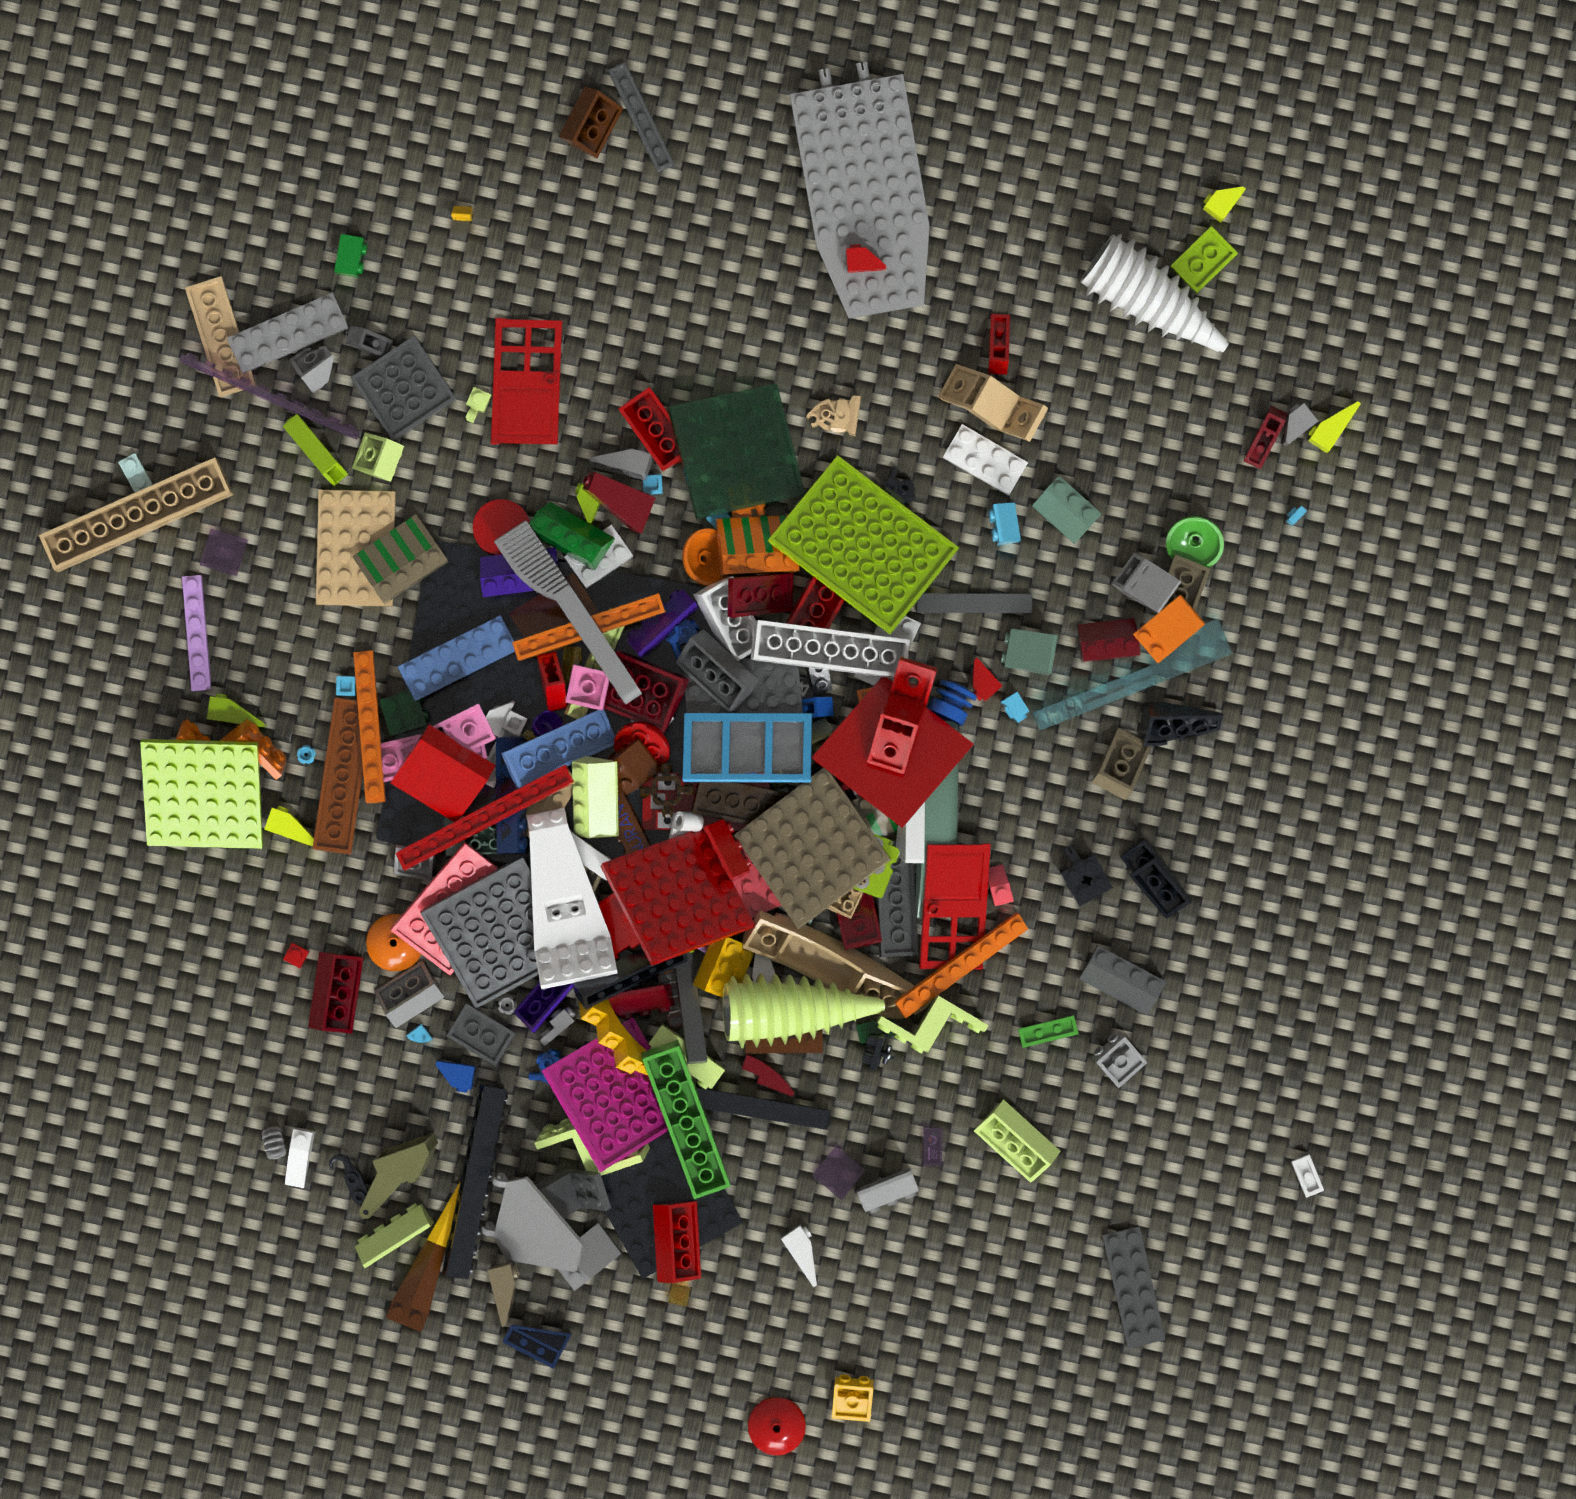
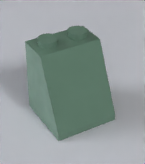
(1029, 651)

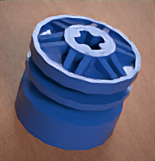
(952, 701)

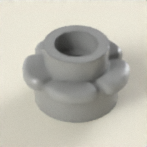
(502, 1005)

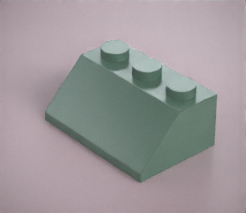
(1066, 509)

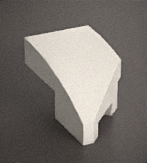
(498, 715)

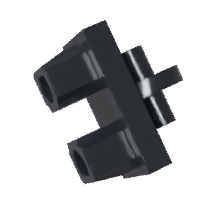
(879, 1042)

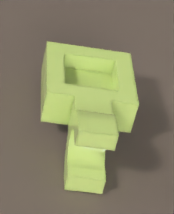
(477, 401)

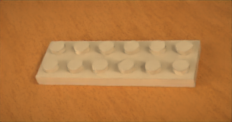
(215, 324)

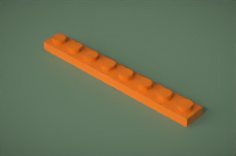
(605, 622)
(369, 727)
(960, 965)

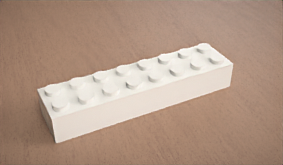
(827, 649)

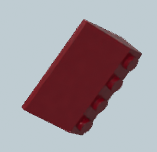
(659, 689)

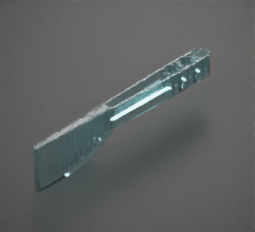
(1200, 649)

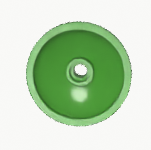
(1203, 551)

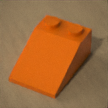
(1169, 628)

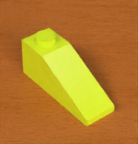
(1328, 431)
(288, 826)

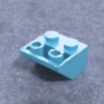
(1005, 523)

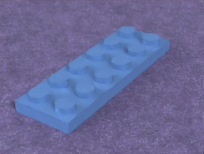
(457, 658)
(559, 747)

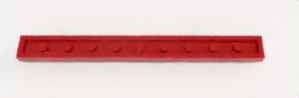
(485, 817)

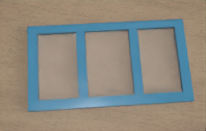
(747, 747)

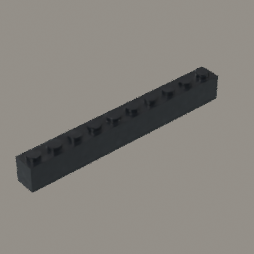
(474, 1181)

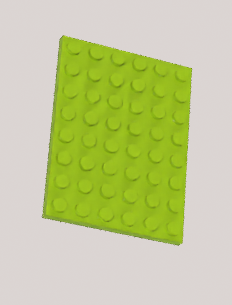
(863, 544)

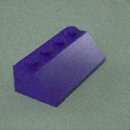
(500, 579)
(659, 626)
(541, 1004)

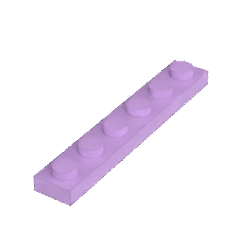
(196, 633)

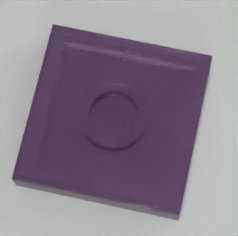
(223, 552)
(838, 1172)

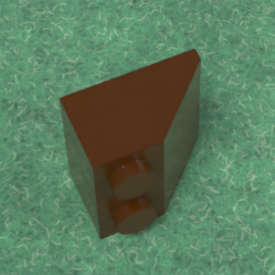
(634, 766)

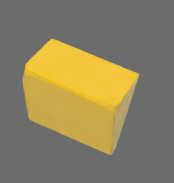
(462, 213)

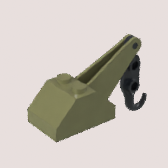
(393, 1166)

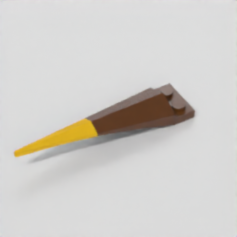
(415, 1295)

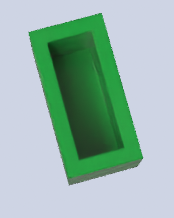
(350, 256)

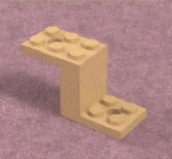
(993, 402)

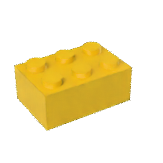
(721, 962)

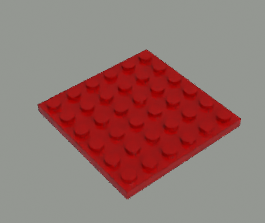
(677, 896)

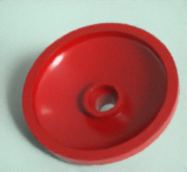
(776, 1412)

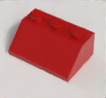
(727, 849)

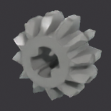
(273, 1142)

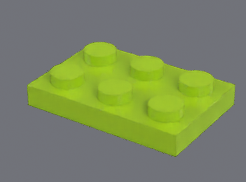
(1204, 260)

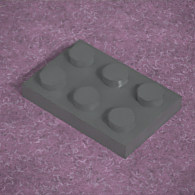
(481, 1034)

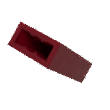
(622, 501)

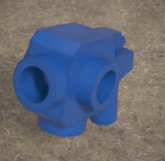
(682, 634)
(545, 1060)

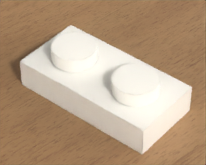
(1307, 1175)

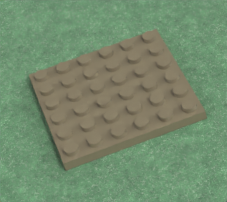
(812, 847)

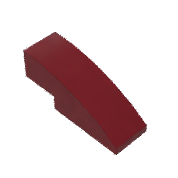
(767, 1075)

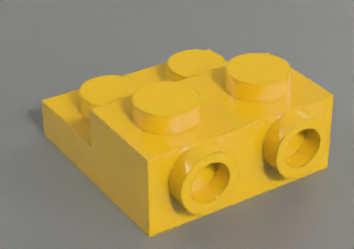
(852, 1398)

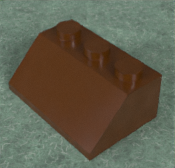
(591, 122)

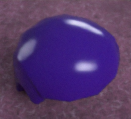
(546, 722)

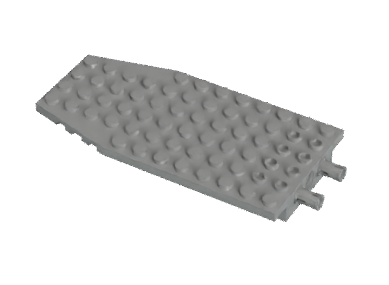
(865, 188)

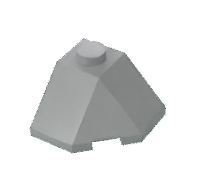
(313, 366)

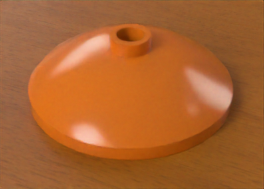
(702, 544)
(381, 951)

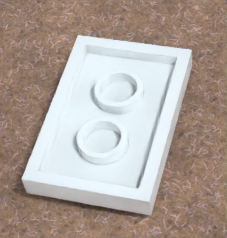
(615, 557)

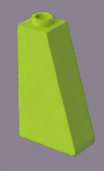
(315, 450)

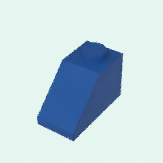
(818, 706)
(457, 1074)

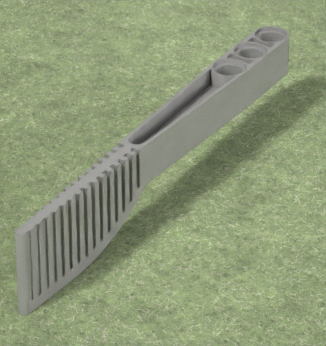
(540, 573)

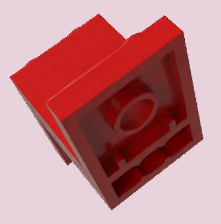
(902, 715)

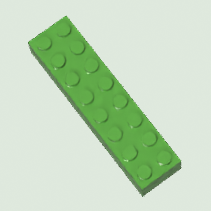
(686, 1119)

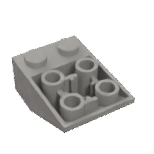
(1146, 583)

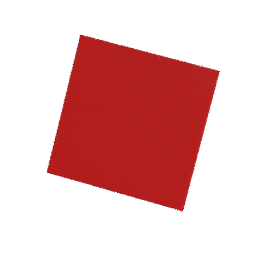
(896, 795)

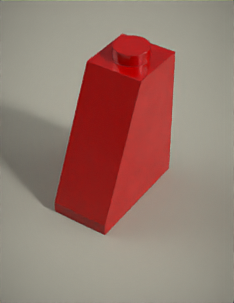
(552, 681)

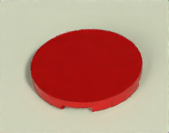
(495, 520)
(649, 735)

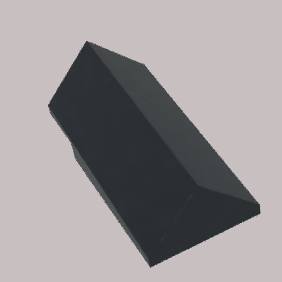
(1155, 878)

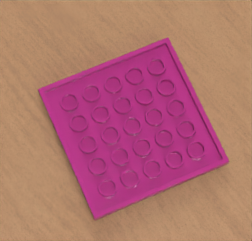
(605, 1104)

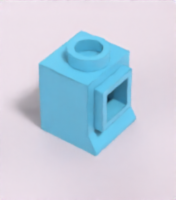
(1015, 707)

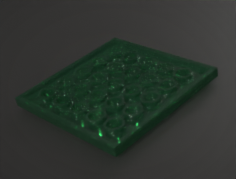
(736, 451)

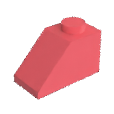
(999, 886)

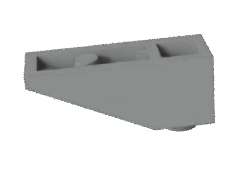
(627, 462)

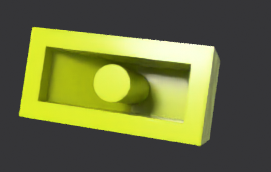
(1222, 201)

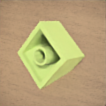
(378, 456)

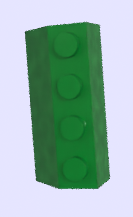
(571, 535)

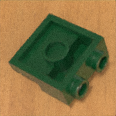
(403, 713)

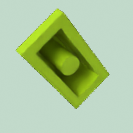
(588, 504)

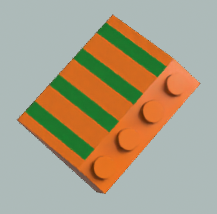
(746, 549)

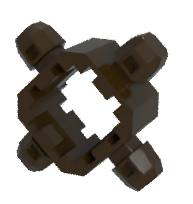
(687, 789)

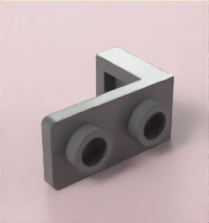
(820, 680)

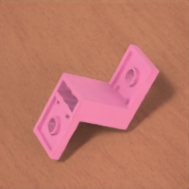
(455, 727)

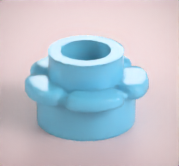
(301, 754)

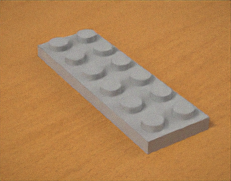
(287, 333)

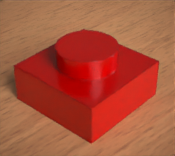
(296, 955)

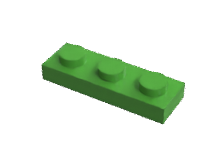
(1048, 1031)

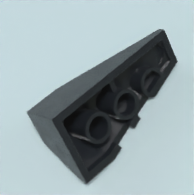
(1170, 721)

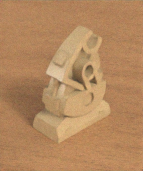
(839, 413)

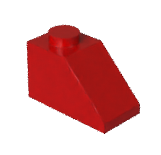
(862, 260)
(983, 681)

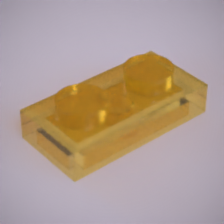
(571, 657)

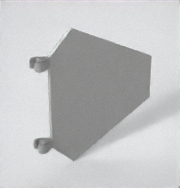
(532, 1229)

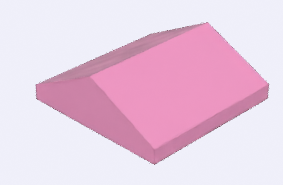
(587, 687)

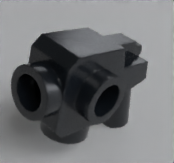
(901, 491)

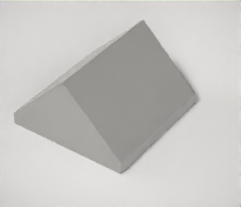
(420, 871)

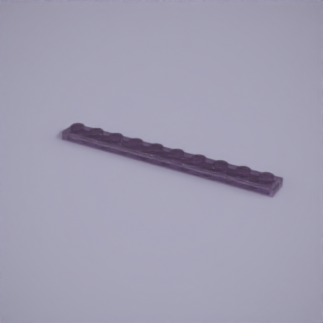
(277, 399)

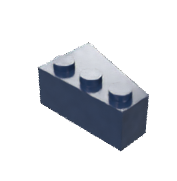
(537, 1343)

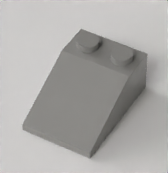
(596, 1254)

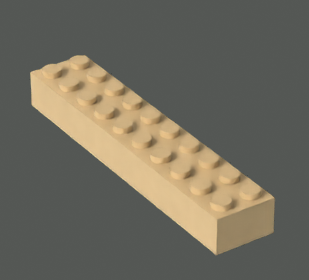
(136, 515)

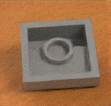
(560, 1022)
(1118, 1059)

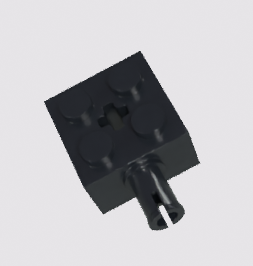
(1074, 875)

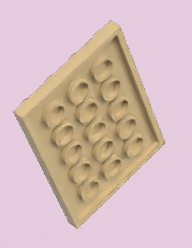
(346, 526)

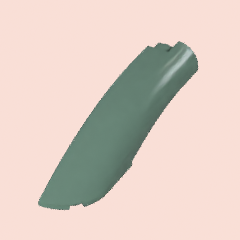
(940, 823)

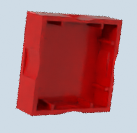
(442, 774)

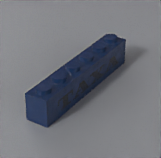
(512, 830)

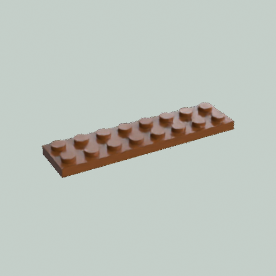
(340, 781)

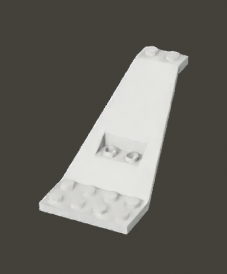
(572, 943)

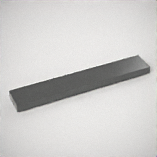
(641, 117)
(974, 603)
(690, 1012)

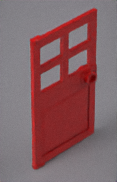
(526, 401)
(954, 888)

